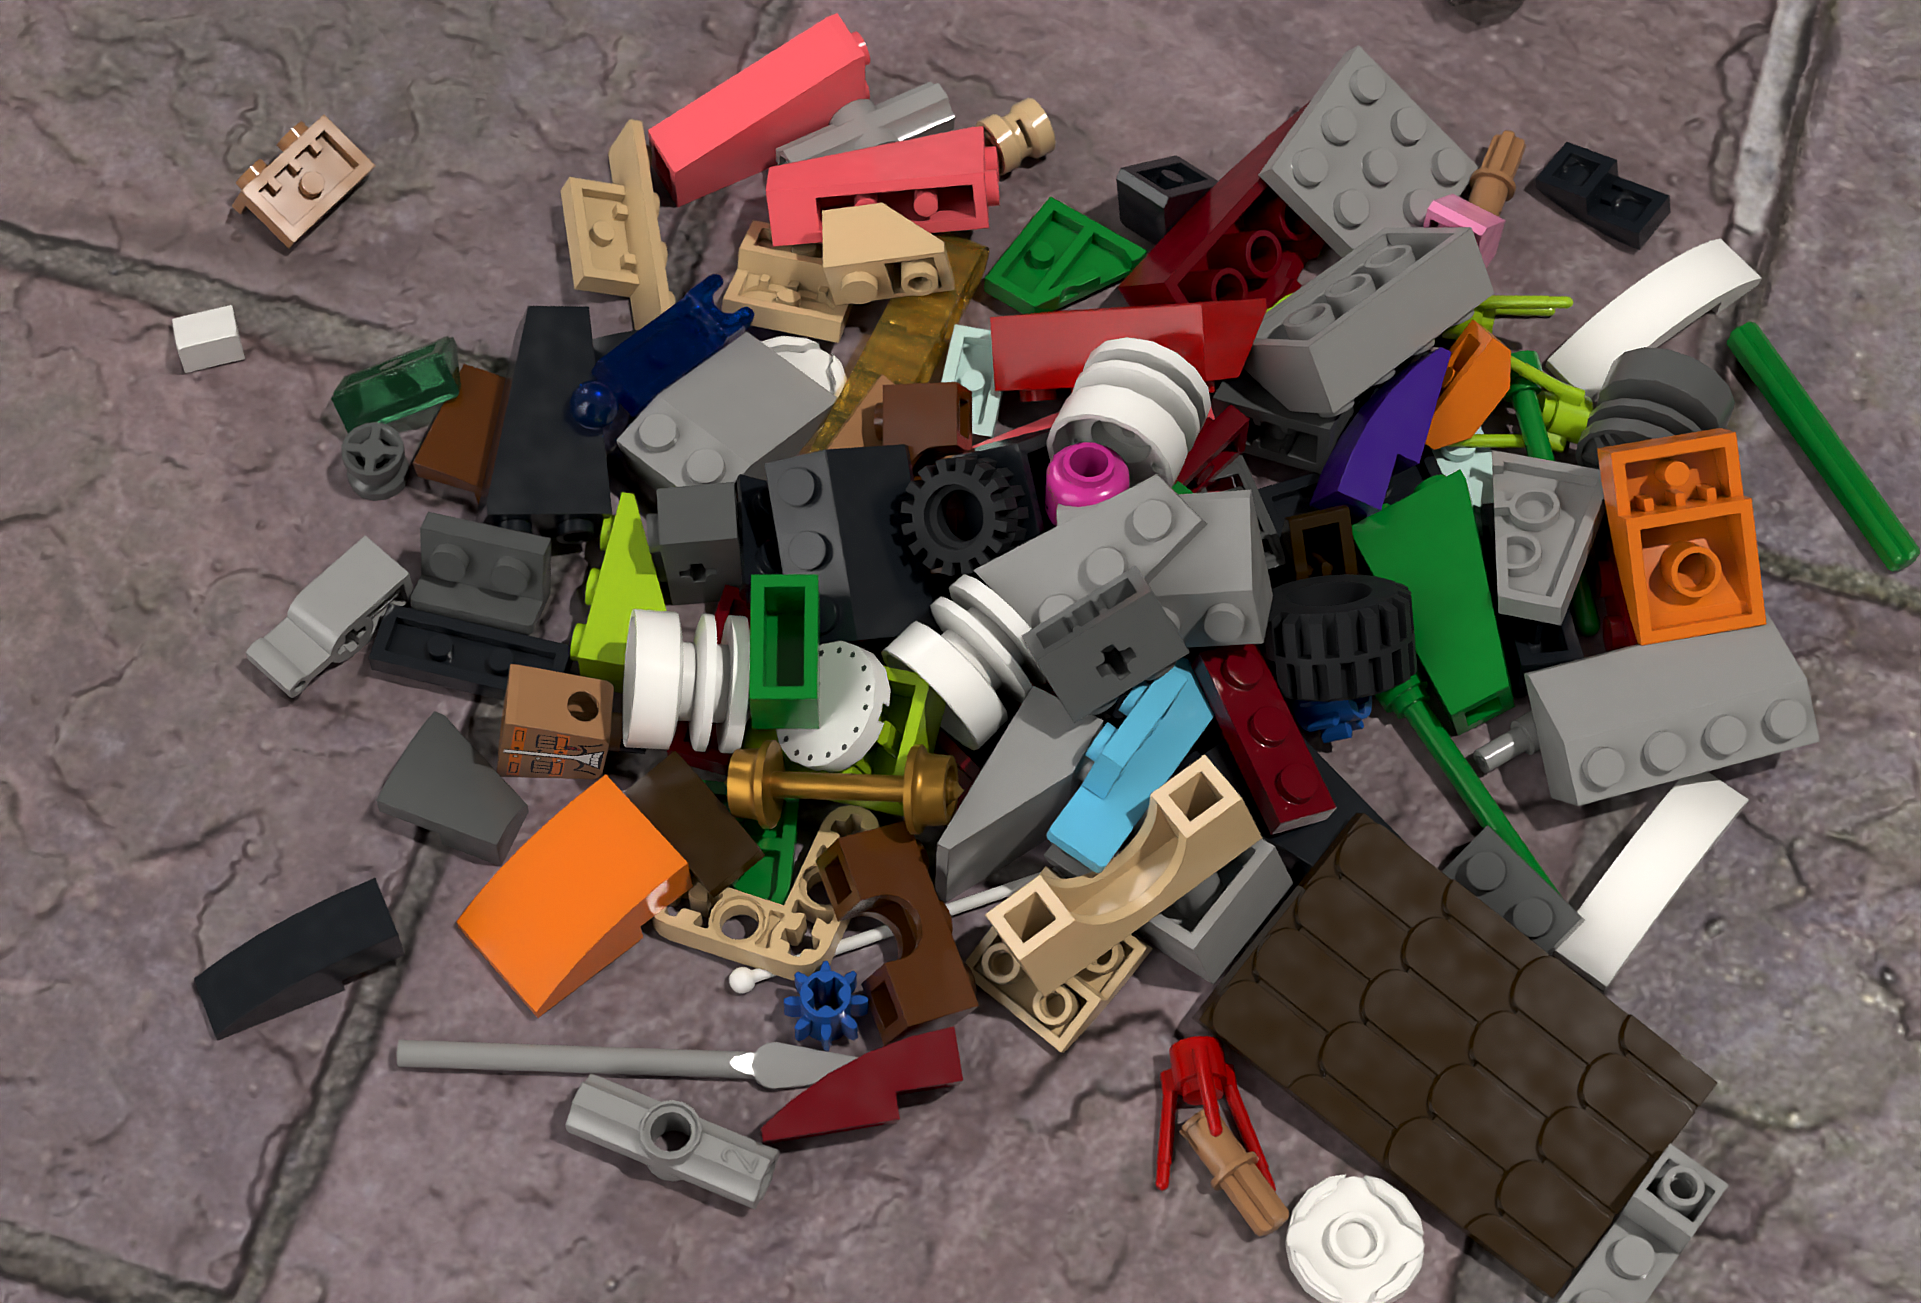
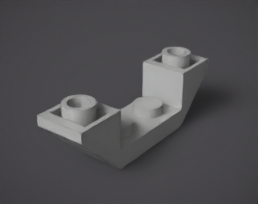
(1648, 1232)

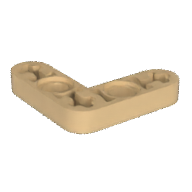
(778, 923)

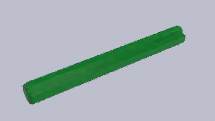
(1823, 447)

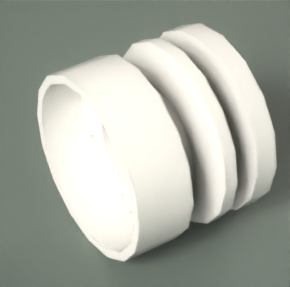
(1139, 404)
(970, 660)
(685, 681)

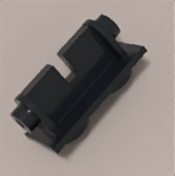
(757, 533)

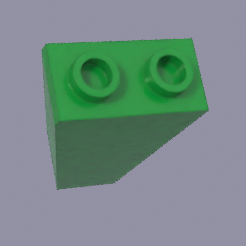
(1437, 552)

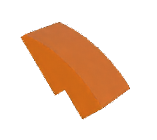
(1683, 535)
(574, 896)

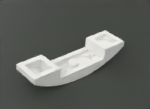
(1653, 312)
(1649, 875)

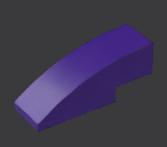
(1382, 439)

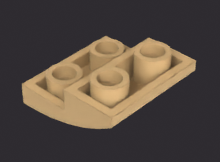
(1070, 1007)

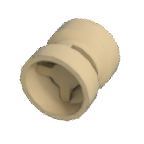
(1019, 134)

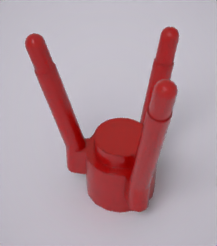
(1202, 1078)

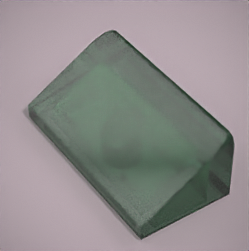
(399, 385)

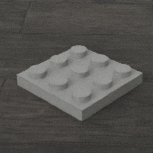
(1364, 158)

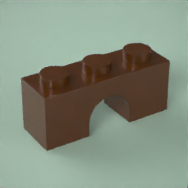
(933, 424)
(888, 878)

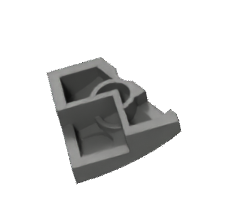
(454, 792)

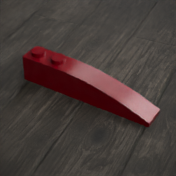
(1230, 243)

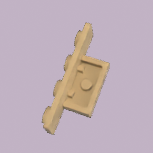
(617, 232)

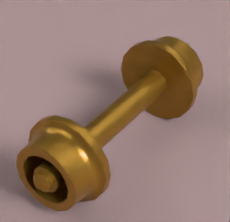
(760, 784)

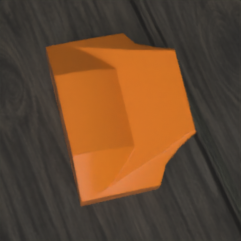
(1471, 386)

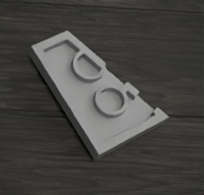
(1542, 532)
(1065, 564)

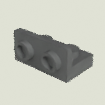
(482, 573)
(1514, 890)

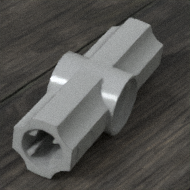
(866, 125)
(634, 1122)

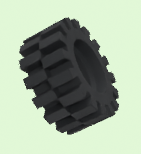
(930, 519)

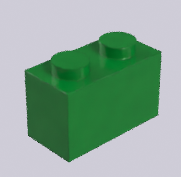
(784, 651)

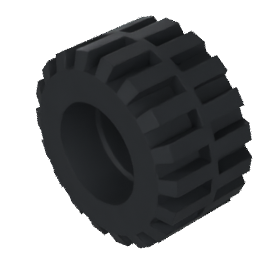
(1339, 637)

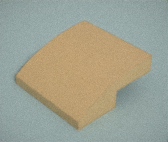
(785, 287)

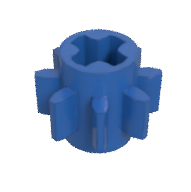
(1334, 718)
(826, 988)

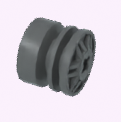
(1653, 397)

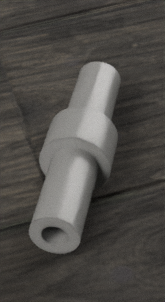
(1509, 745)

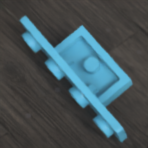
(1131, 764)

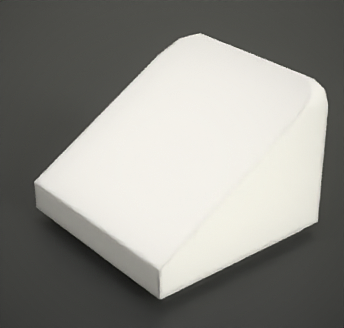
(207, 339)

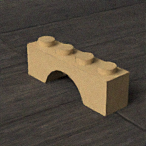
(1188, 835)

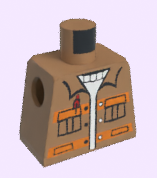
(557, 725)

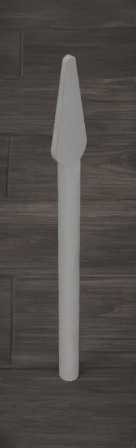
(772, 1065)

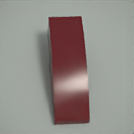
(866, 1089)

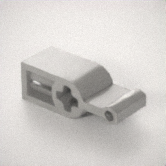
(332, 617)

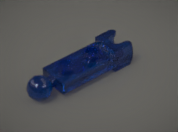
(658, 356)

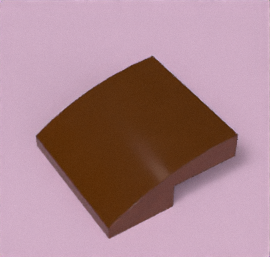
(463, 433)

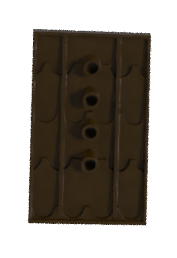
(1455, 1053)

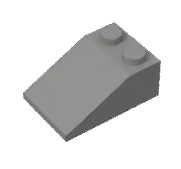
(726, 419)
(1016, 793)
(1215, 917)

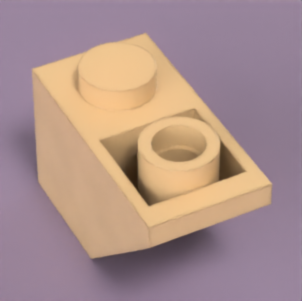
(880, 256)

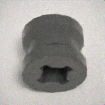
(367, 447)

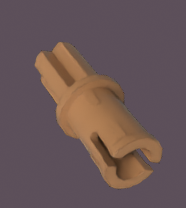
(1494, 181)
(1236, 1174)

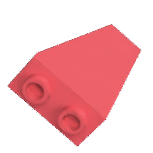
(765, 106)
(932, 180)

